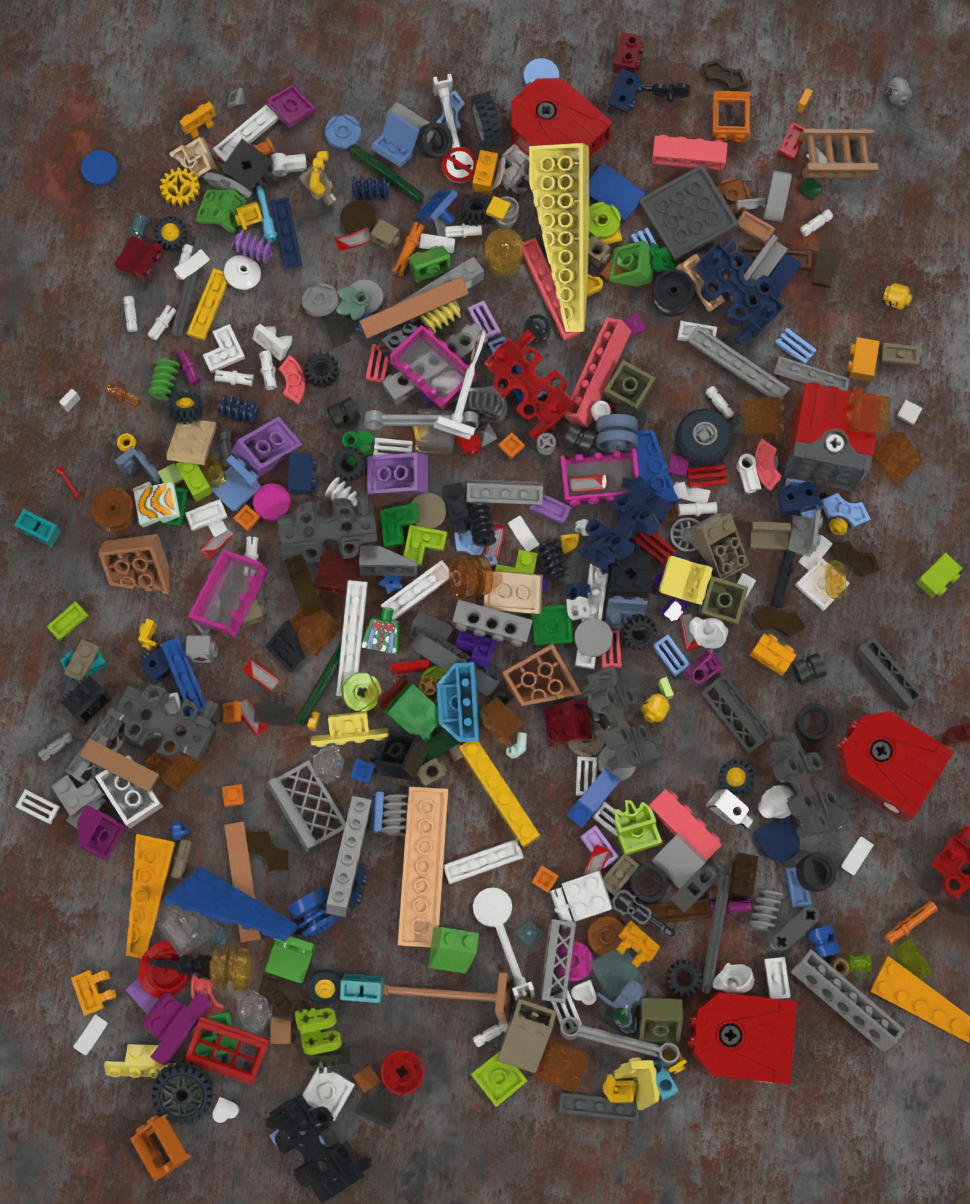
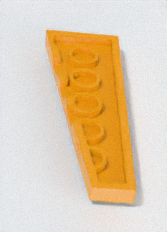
(149, 880)
(913, 995)

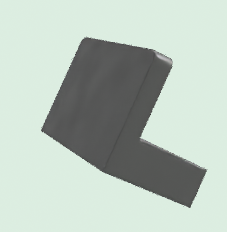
(430, 623)

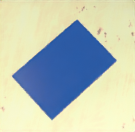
(614, 190)

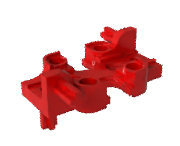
(548, 411)
(950, 860)

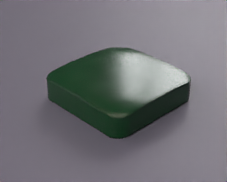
(810, 188)

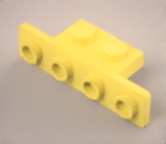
(349, 728)
(136, 1063)

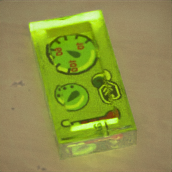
(913, 960)

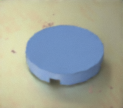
(343, 132)

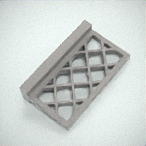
(290, 809)

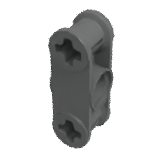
(794, 929)

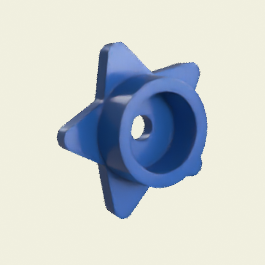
(391, 587)

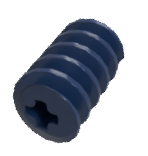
(371, 188)
(239, 410)

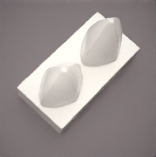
(266, 338)

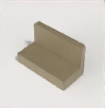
(769, 535)

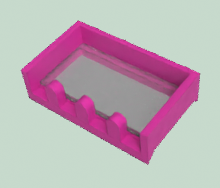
(431, 366)
(613, 466)
(228, 593)

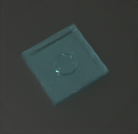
(615, 971)

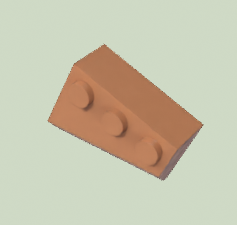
(136, 563)
(540, 678)

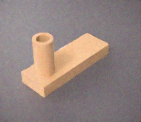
(687, 267)

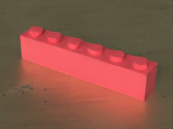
(598, 371)

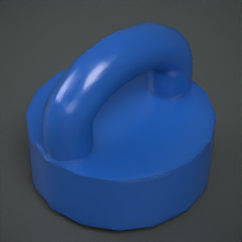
(177, 830)

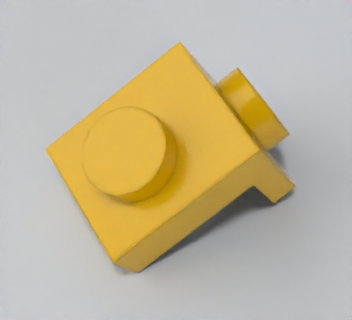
(248, 215)
(146, 632)
(669, 1054)
(619, 1090)

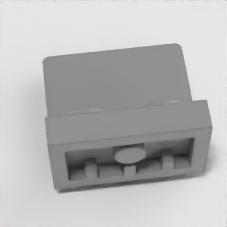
(804, 534)

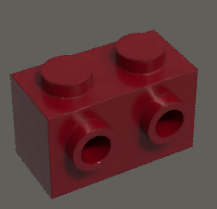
(627, 53)

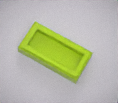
(67, 621)

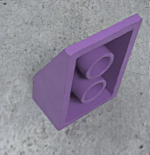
(266, 446)
(397, 474)

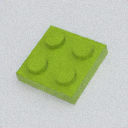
(498, 1079)

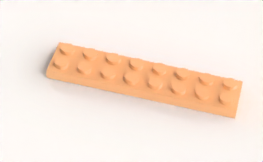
(422, 866)

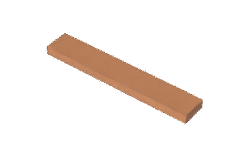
(413, 307)
(241, 869)

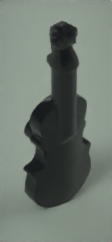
(669, 90)
(626, 903)
(187, 965)

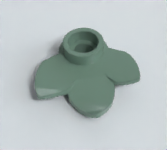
(350, 303)

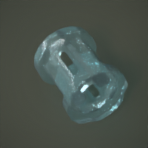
(138, 225)

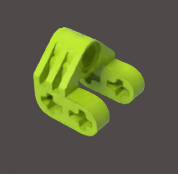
(310, 1026)

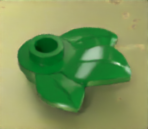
(661, 258)
(361, 442)

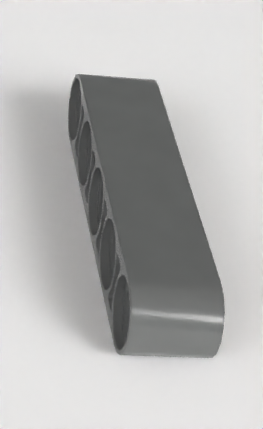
(446, 655)

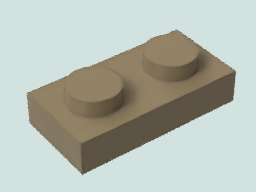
(900, 354)
(82, 660)
(619, 874)

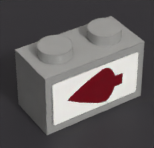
(201, 649)

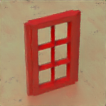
(231, 1032)

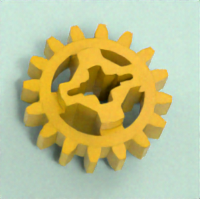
(172, 183)

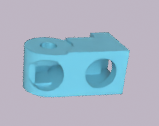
(664, 1081)

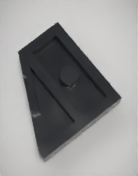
(286, 647)

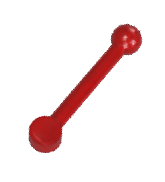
(60, 470)

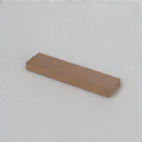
(119, 765)

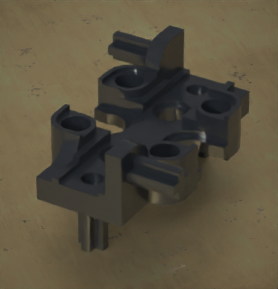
(339, 1170)

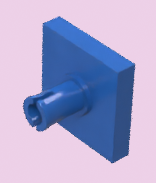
(437, 207)

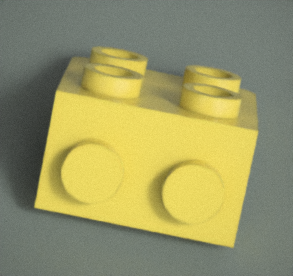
(685, 580)
(645, 1077)

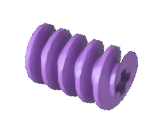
(252, 247)

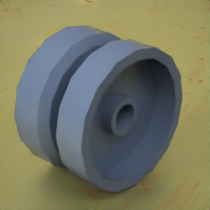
(617, 432)

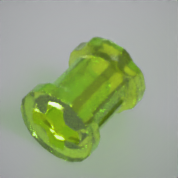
(859, 963)

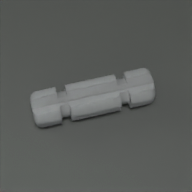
(56, 746)

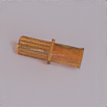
(123, 395)

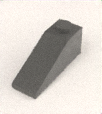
(383, 562)
(697, 885)

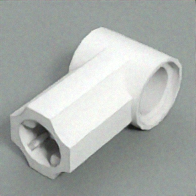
(283, 164)
(749, 475)

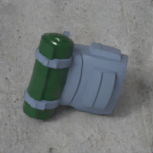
(626, 1005)

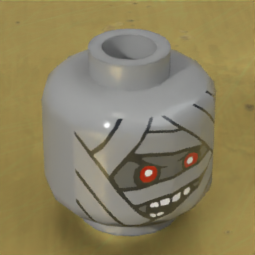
(898, 91)

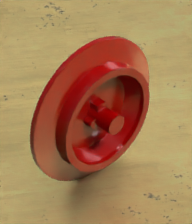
(160, 980)

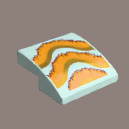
(156, 504)

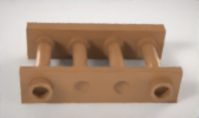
(831, 168)

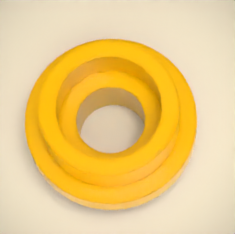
(126, 437)
(838, 526)

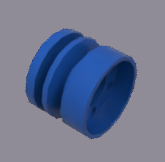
(314, 913)

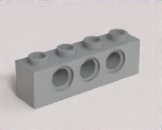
(503, 620)

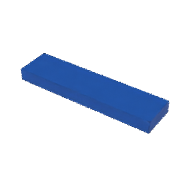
(183, 673)

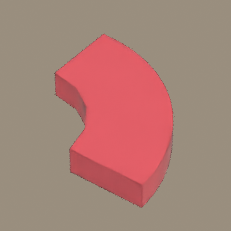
(294, 380)
(765, 465)
(205, 988)

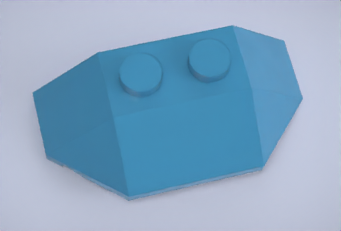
(459, 702)

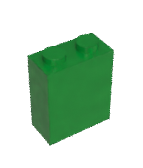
(413, 712)

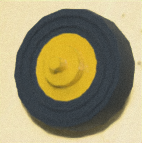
(324, 986)

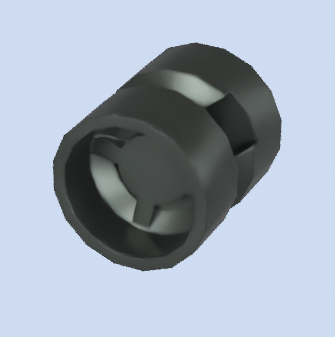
(343, 413)
(579, 439)
(811, 668)

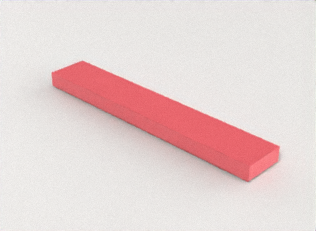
(543, 278)

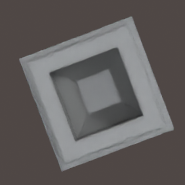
(236, 98)
(486, 434)

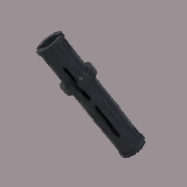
(785, 571)

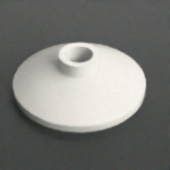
(238, 278)

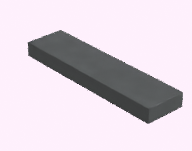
(597, 1107)

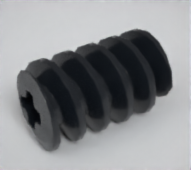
(481, 525)
(552, 559)

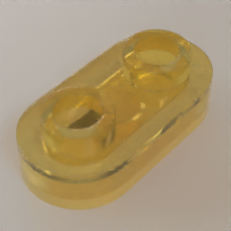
(213, 474)
(835, 580)

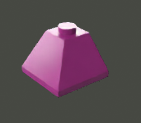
(98, 832)

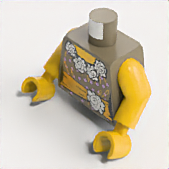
(316, 179)

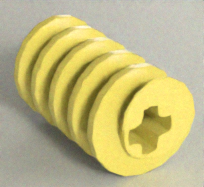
(440, 315)

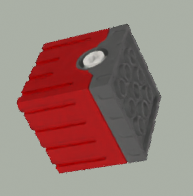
(821, 444)

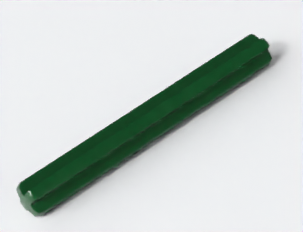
(385, 172)
(320, 687)

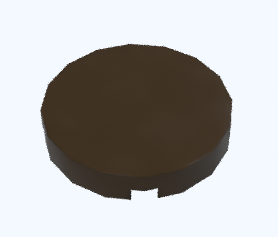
(357, 216)

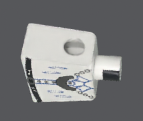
(723, 804)

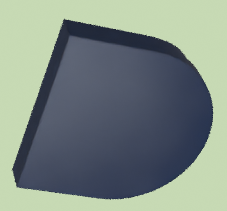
(779, 840)

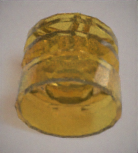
(500, 260)
(230, 968)

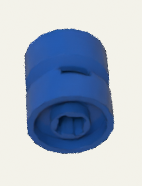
(824, 941)

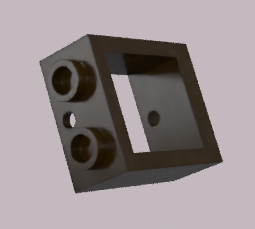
(303, 585)
(741, 881)

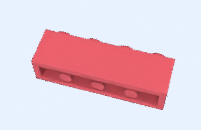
(689, 152)
(679, 820)

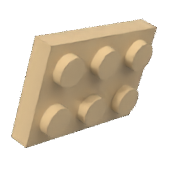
(191, 442)
(515, 592)

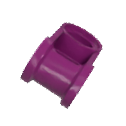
(706, 665)

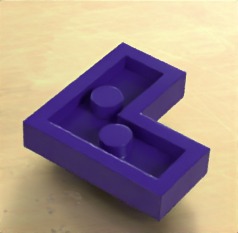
(480, 646)

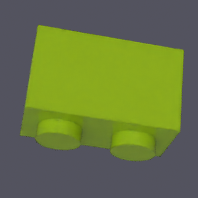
(194, 480)
(939, 575)

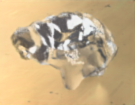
(328, 764)
(254, 1011)

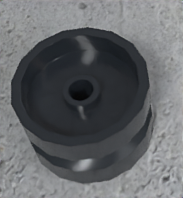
(673, 293)

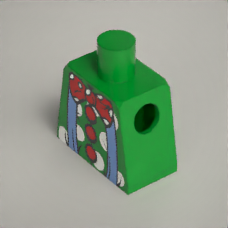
(383, 633)

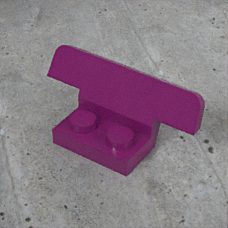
(173, 1023)

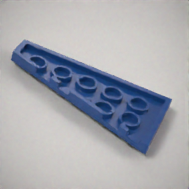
(227, 904)

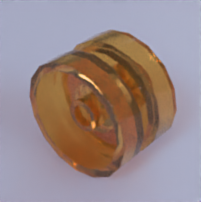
(103, 510)
(470, 576)

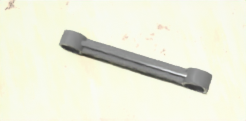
(376, 420)
(619, 1041)

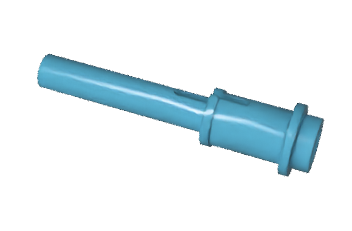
(267, 222)

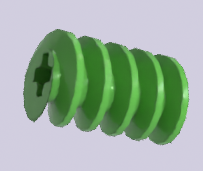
(162, 378)

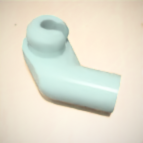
(519, 748)

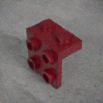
(139, 258)

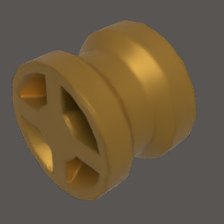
(426, 684)

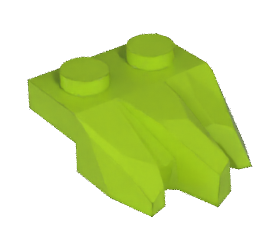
(636, 828)

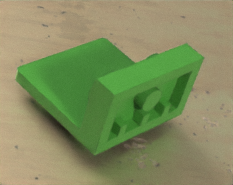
(220, 208)
(290, 959)

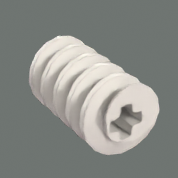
(338, 491)

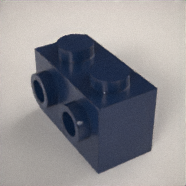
(625, 91)
(301, 474)
(798, 499)
(156, 665)

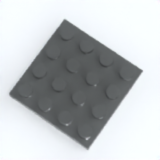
(688, 212)

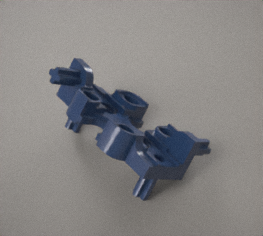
(754, 317)
(637, 511)

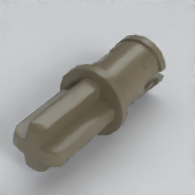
(181, 859)

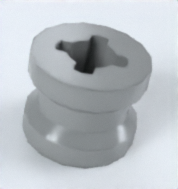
(548, 440)

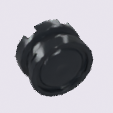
(539, 327)

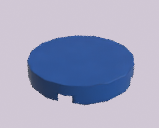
(99, 168)

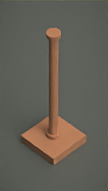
(501, 997)

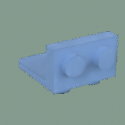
(397, 140)
(239, 485)

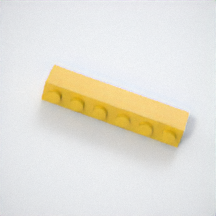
(499, 793)

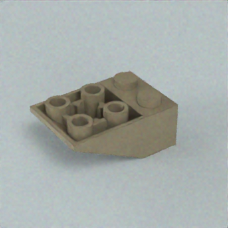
(720, 544)
(526, 1035)

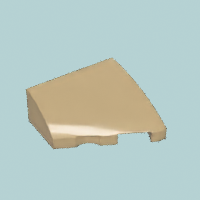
(195, 157)

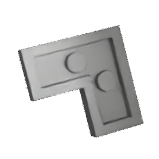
(75, 798)

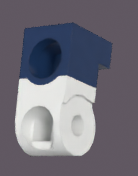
(577, 600)

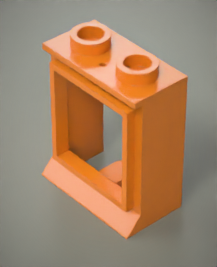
(730, 133)
(149, 1151)

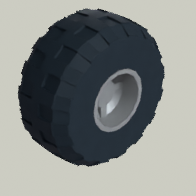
(703, 437)

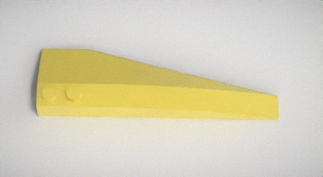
(562, 202)

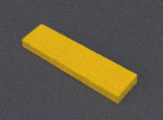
(208, 305)

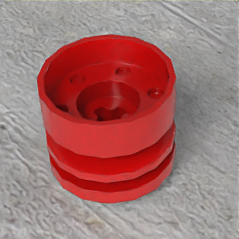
(408, 1082)

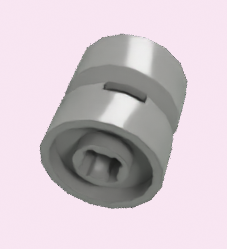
(512, 215)

